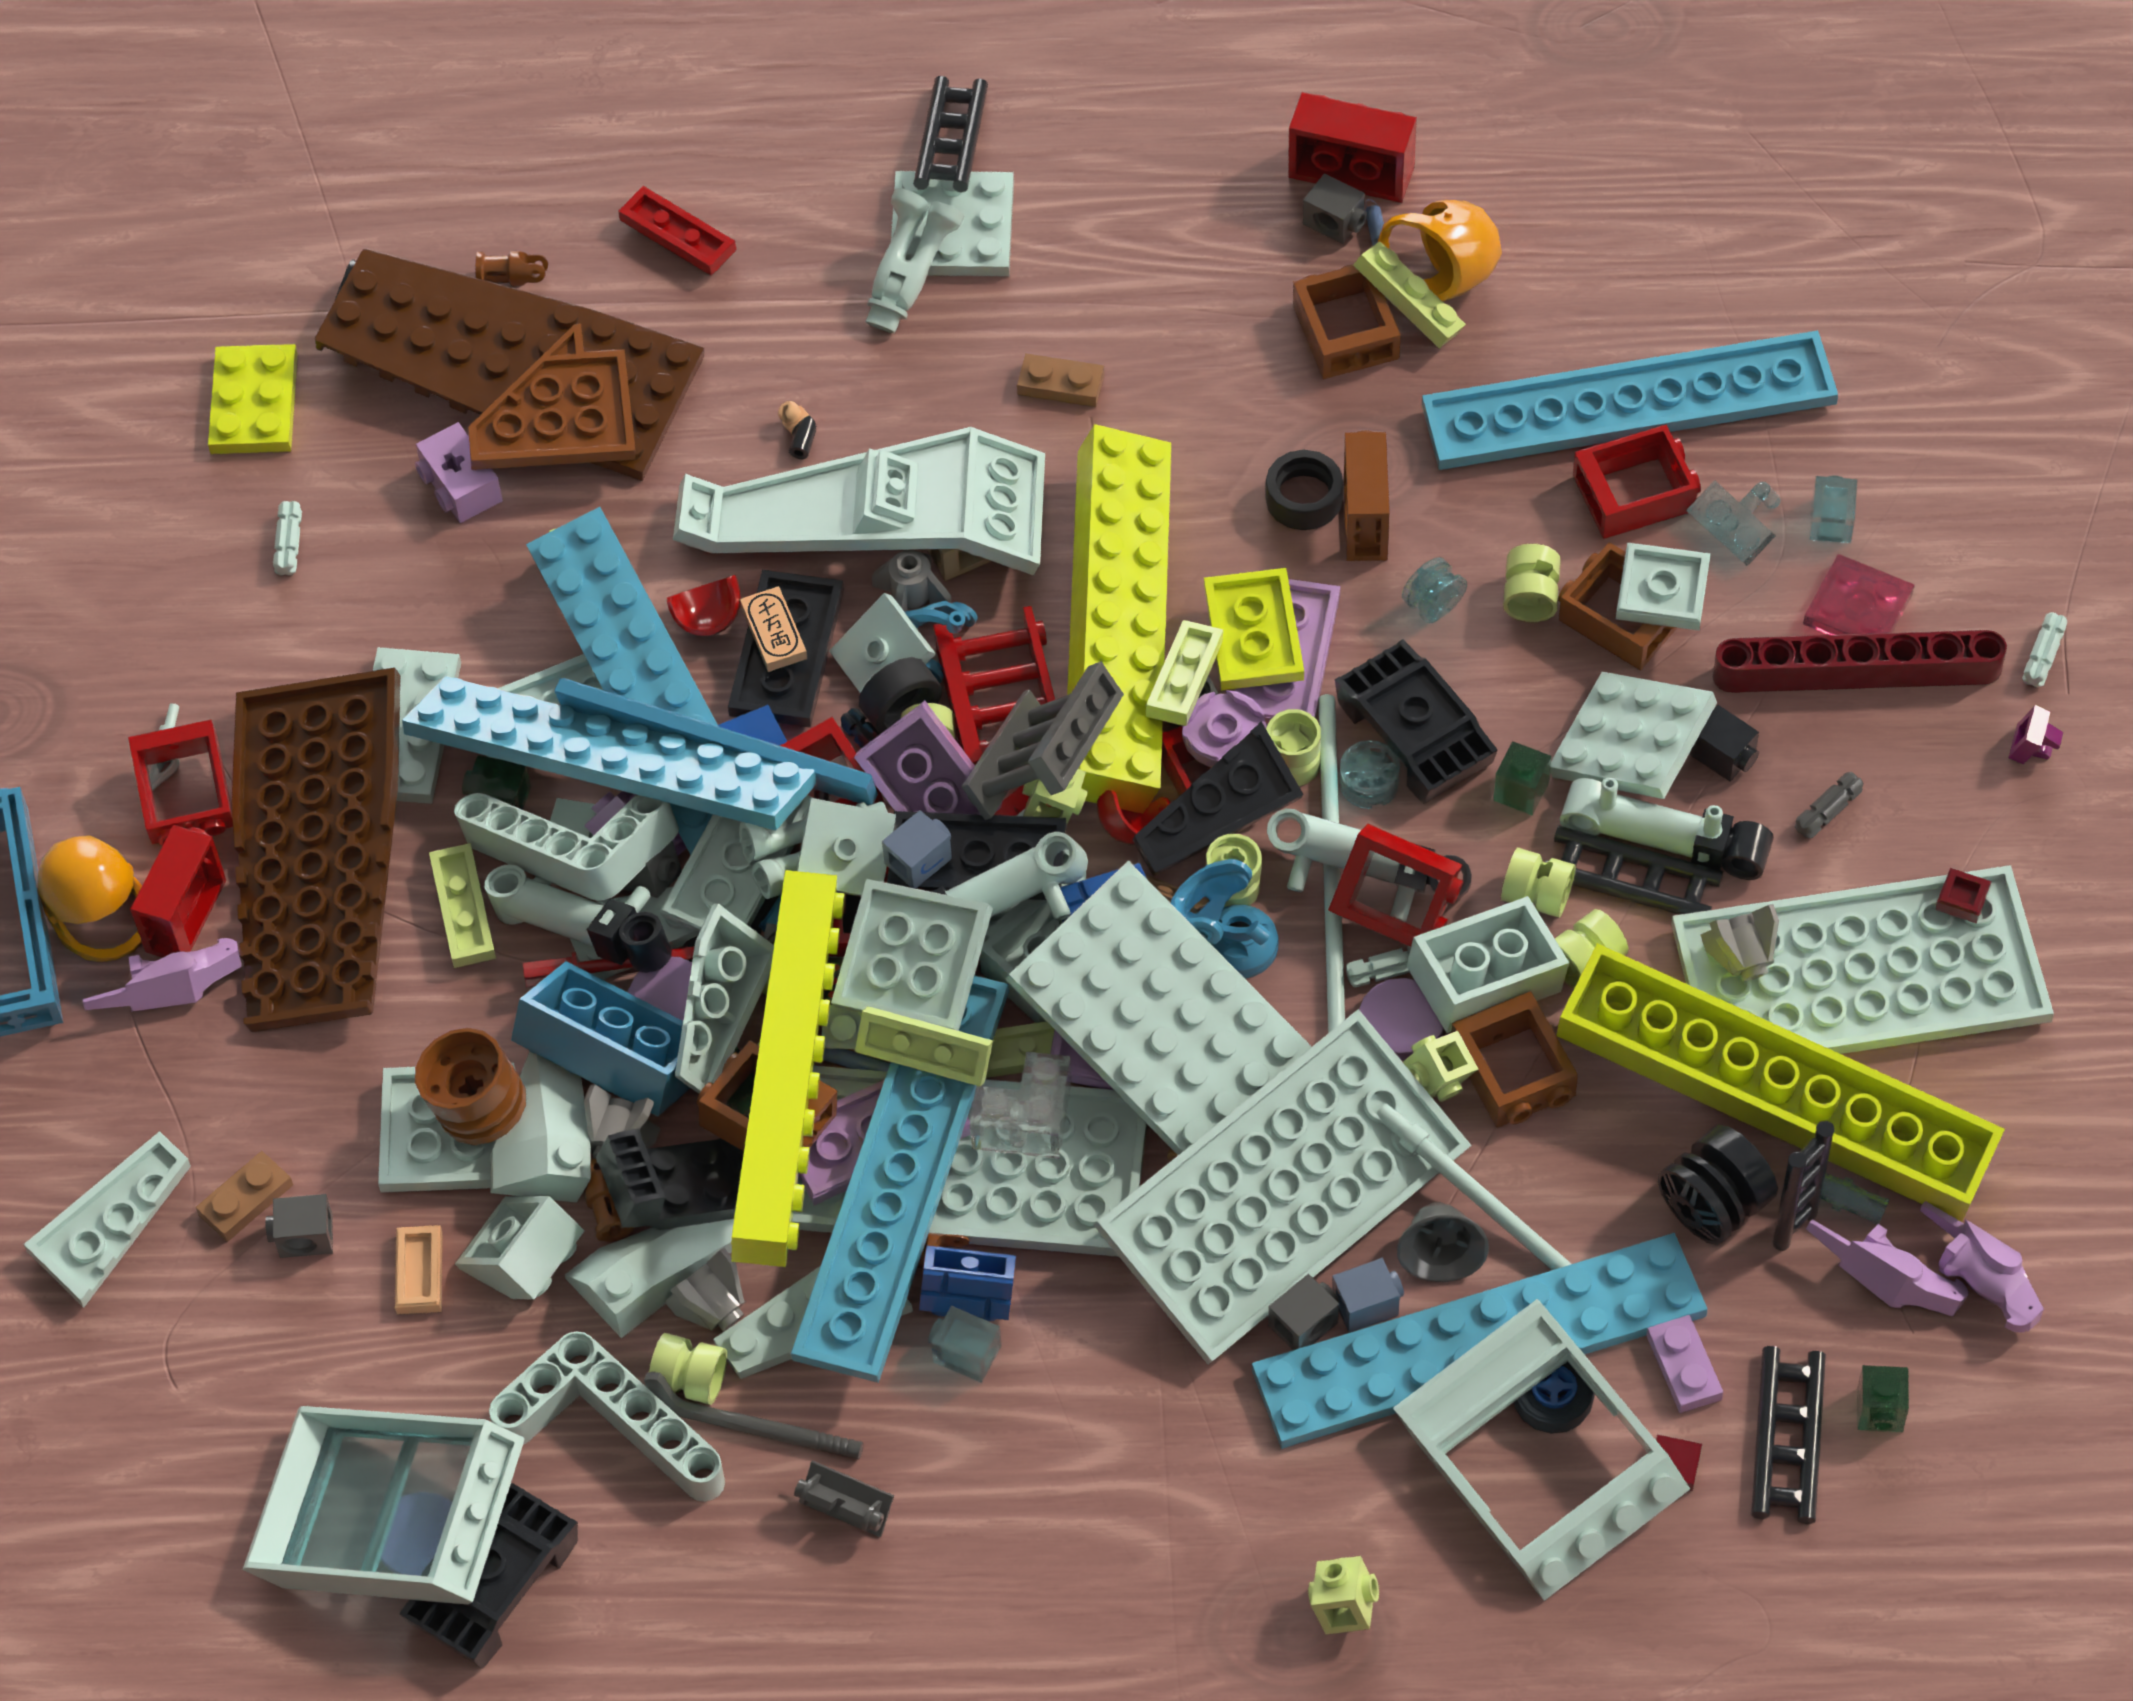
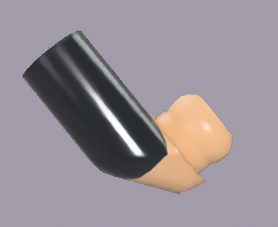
(801, 426)

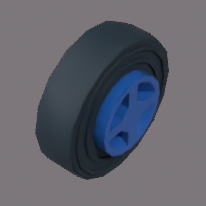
(1555, 1413)

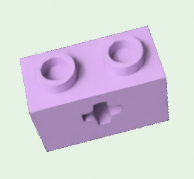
(447, 465)

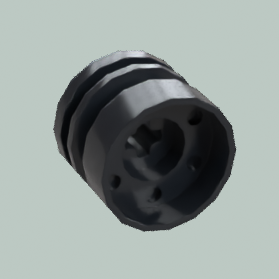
(1717, 1184)

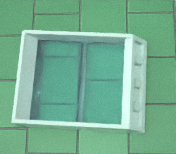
(384, 1504)

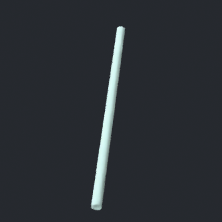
(1332, 874)

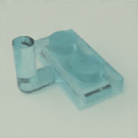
(1733, 520)

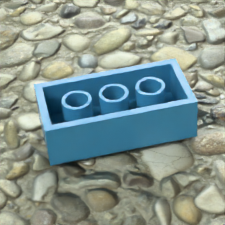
(602, 1036)

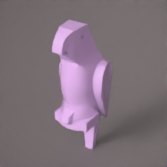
(172, 979)
(1989, 1269)
(1892, 1273)

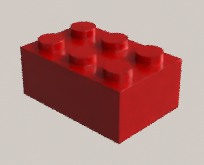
(1352, 144)

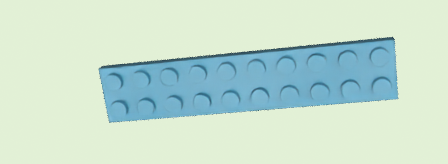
(1629, 398)
(619, 629)
(609, 752)
(890, 1208)
(1379, 1366)

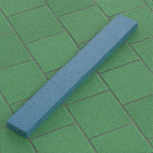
(830, 777)

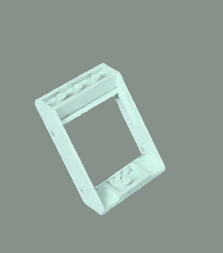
(1492, 1379)

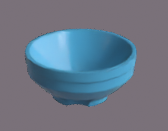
(1247, 955)

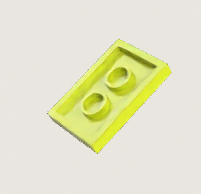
(253, 399)
(1257, 628)

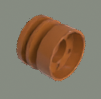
(470, 1086)

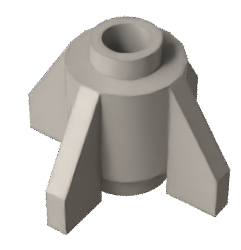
(910, 580)
(1744, 942)
(616, 1115)
(710, 1294)

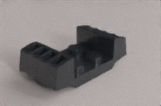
(1417, 719)
(670, 1183)
(523, 1545)

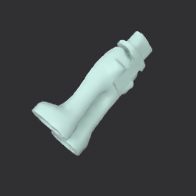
(900, 280)
(760, 842)

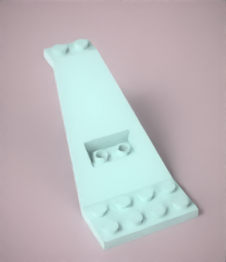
(921, 494)

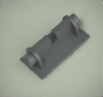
(845, 1498)

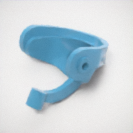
(952, 615)
(1217, 883)

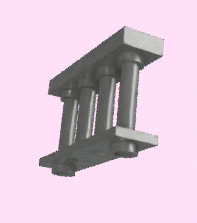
(1043, 740)

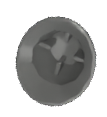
(1442, 1244)

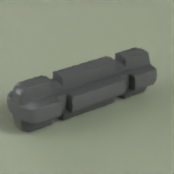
(1829, 805)

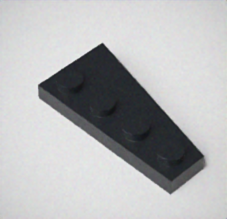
(1229, 797)

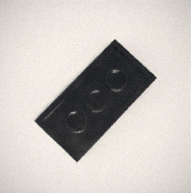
(796, 687)
(983, 845)

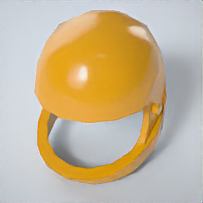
(1457, 241)
(84, 883)

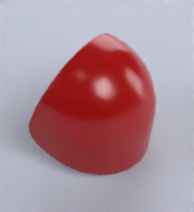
(707, 607)
(1125, 824)

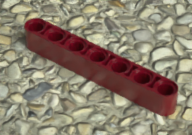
(1877, 651)

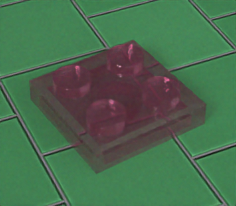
(1857, 600)

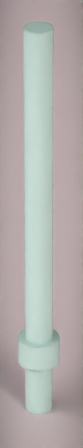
(1416, 1140)

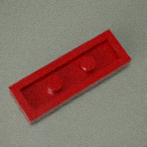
(677, 230)

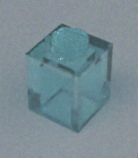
(1833, 509)
(965, 1343)

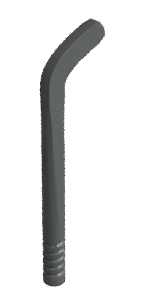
(753, 1425)

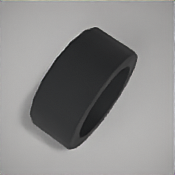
(1299, 464)
(896, 689)

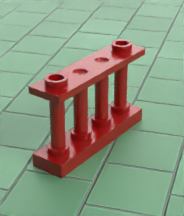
(963, 684)

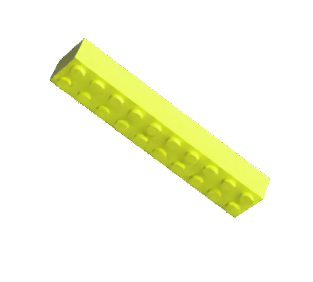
(1121, 602)
(1778, 1081)

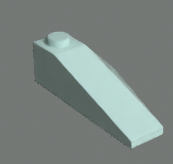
(724, 986)
(550, 1143)
(635, 1274)

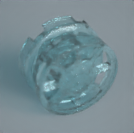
(1434, 590)
(1369, 776)

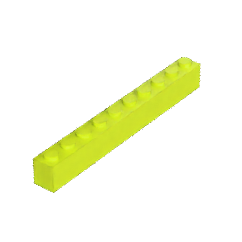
(785, 1070)

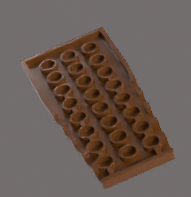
(478, 337)
(314, 843)

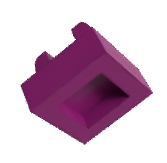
(2034, 736)

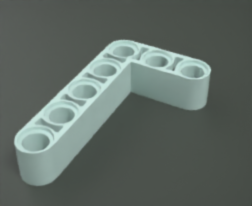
(585, 865)
(615, 1406)

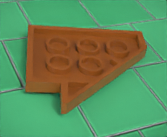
(559, 411)

